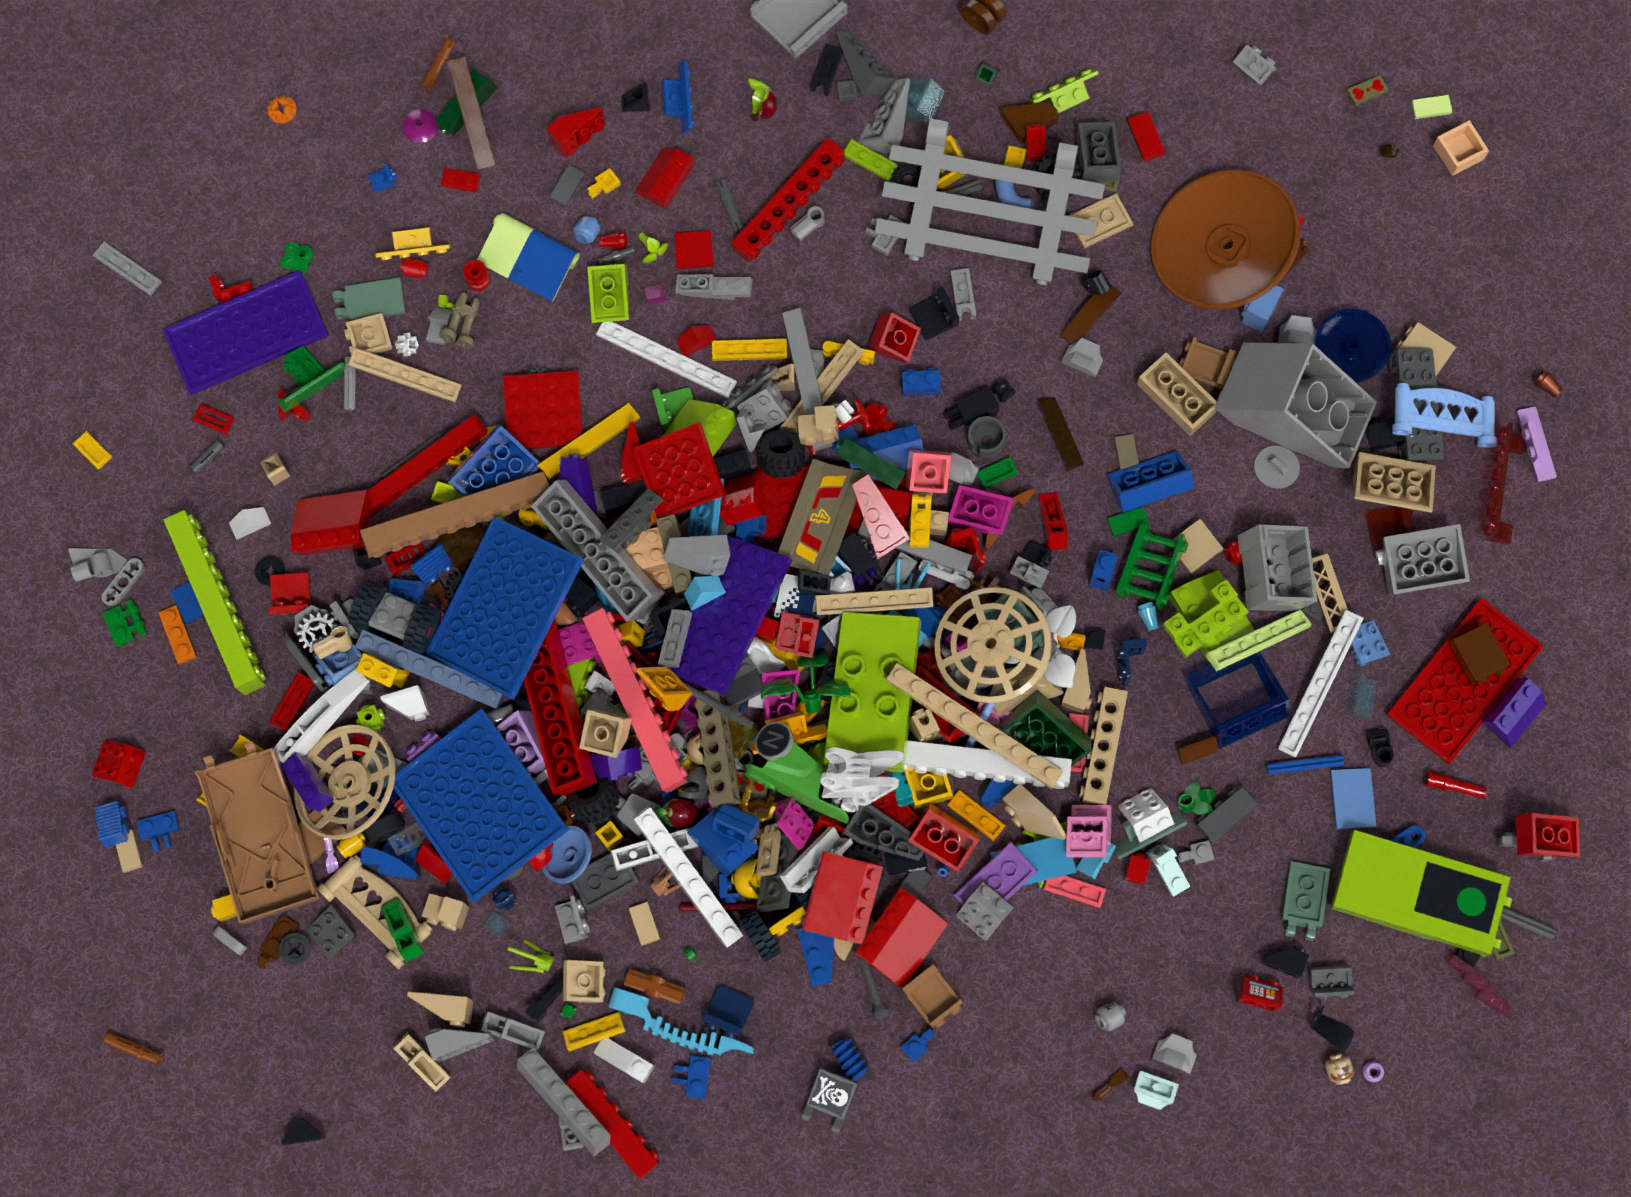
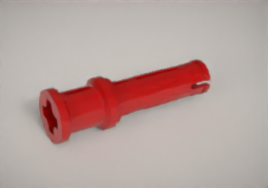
(1446, 783)

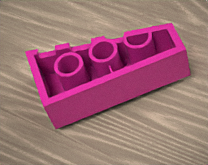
(779, 705)

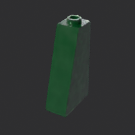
(451, 117)
(870, 462)

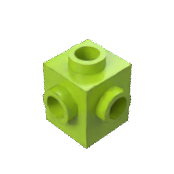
(375, 722)

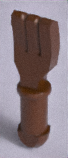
(439, 591)
(1116, 1080)

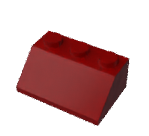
(665, 176)
(944, 837)

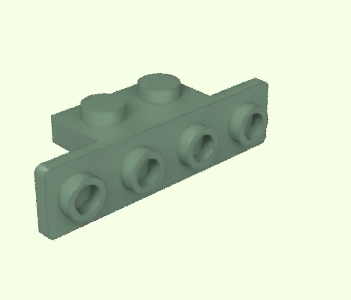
(1131, 843)

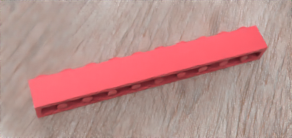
(635, 700)

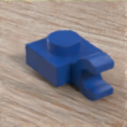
(916, 1047)

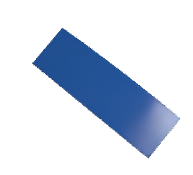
(387, 864)

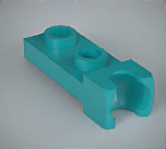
(903, 793)

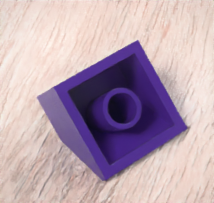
(625, 764)

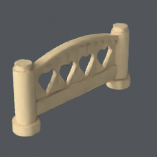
(341, 886)

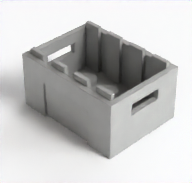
(1289, 569)

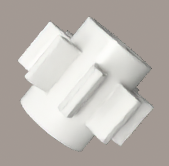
(406, 344)

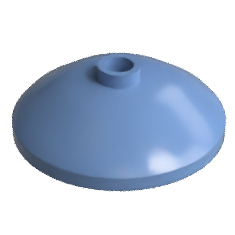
(570, 856)

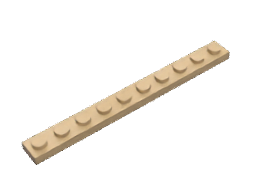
(974, 726)

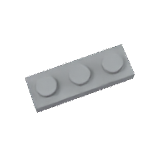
(675, 638)

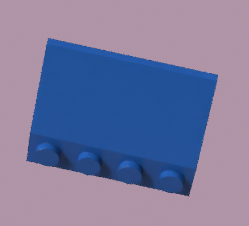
(493, 463)

